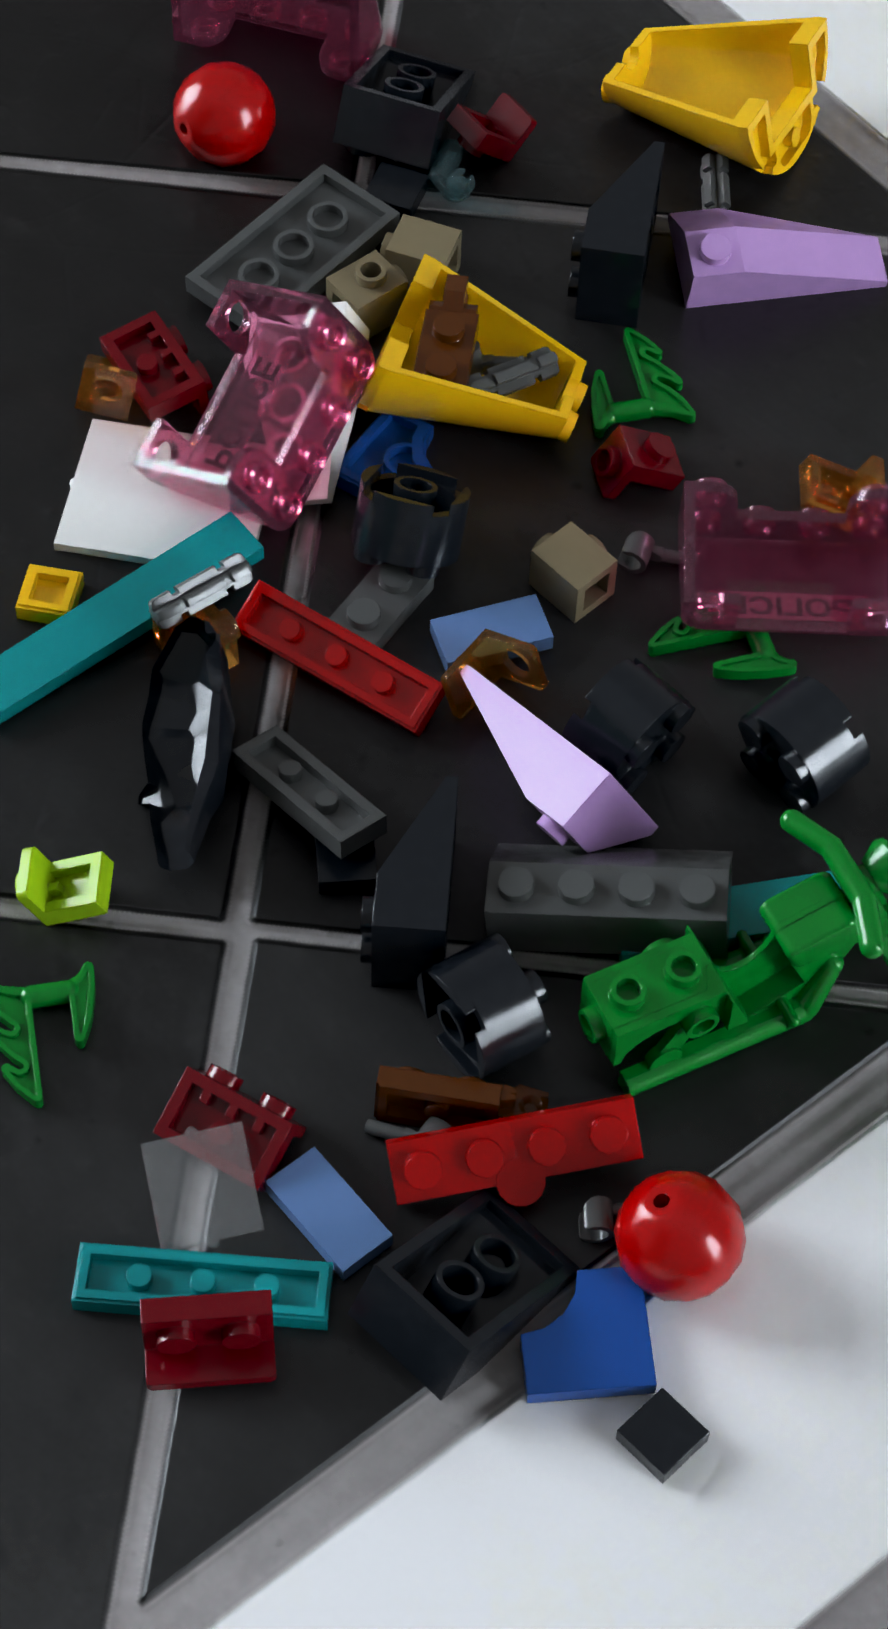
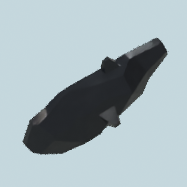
(186, 724)

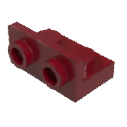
(160, 360)
(215, 1100)
(208, 1340)

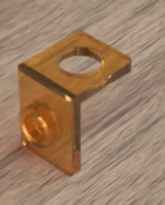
(105, 388)
(490, 659)

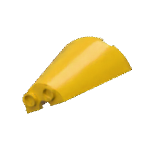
(728, 86)
(538, 410)

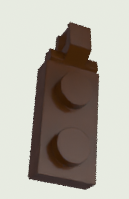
(449, 334)
(412, 1096)

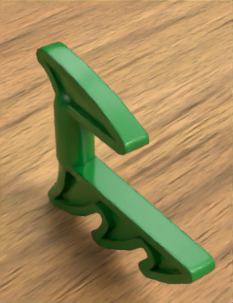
(655, 384)
(761, 664)
(21, 1042)

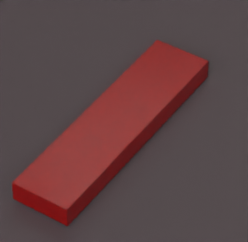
(339, 658)

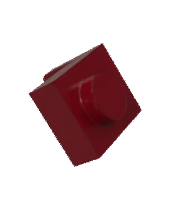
(496, 133)
(636, 457)

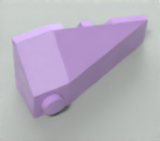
(754, 257)
(562, 782)

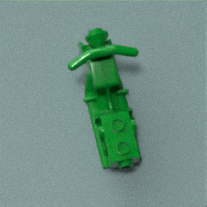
(761, 985)

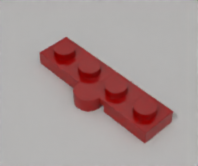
(514, 1151)

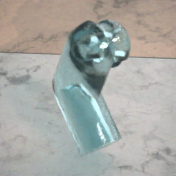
(446, 174)

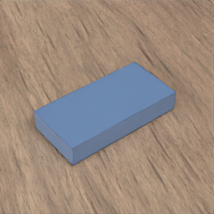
(515, 618)
(329, 1213)

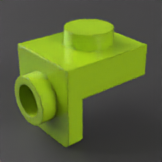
(64, 888)

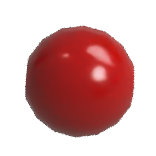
(224, 113)
(679, 1235)

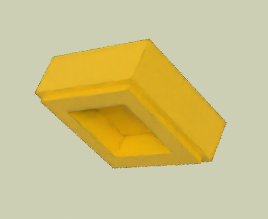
(48, 593)

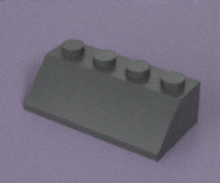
(607, 898)

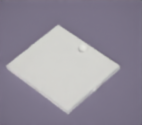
(119, 510)

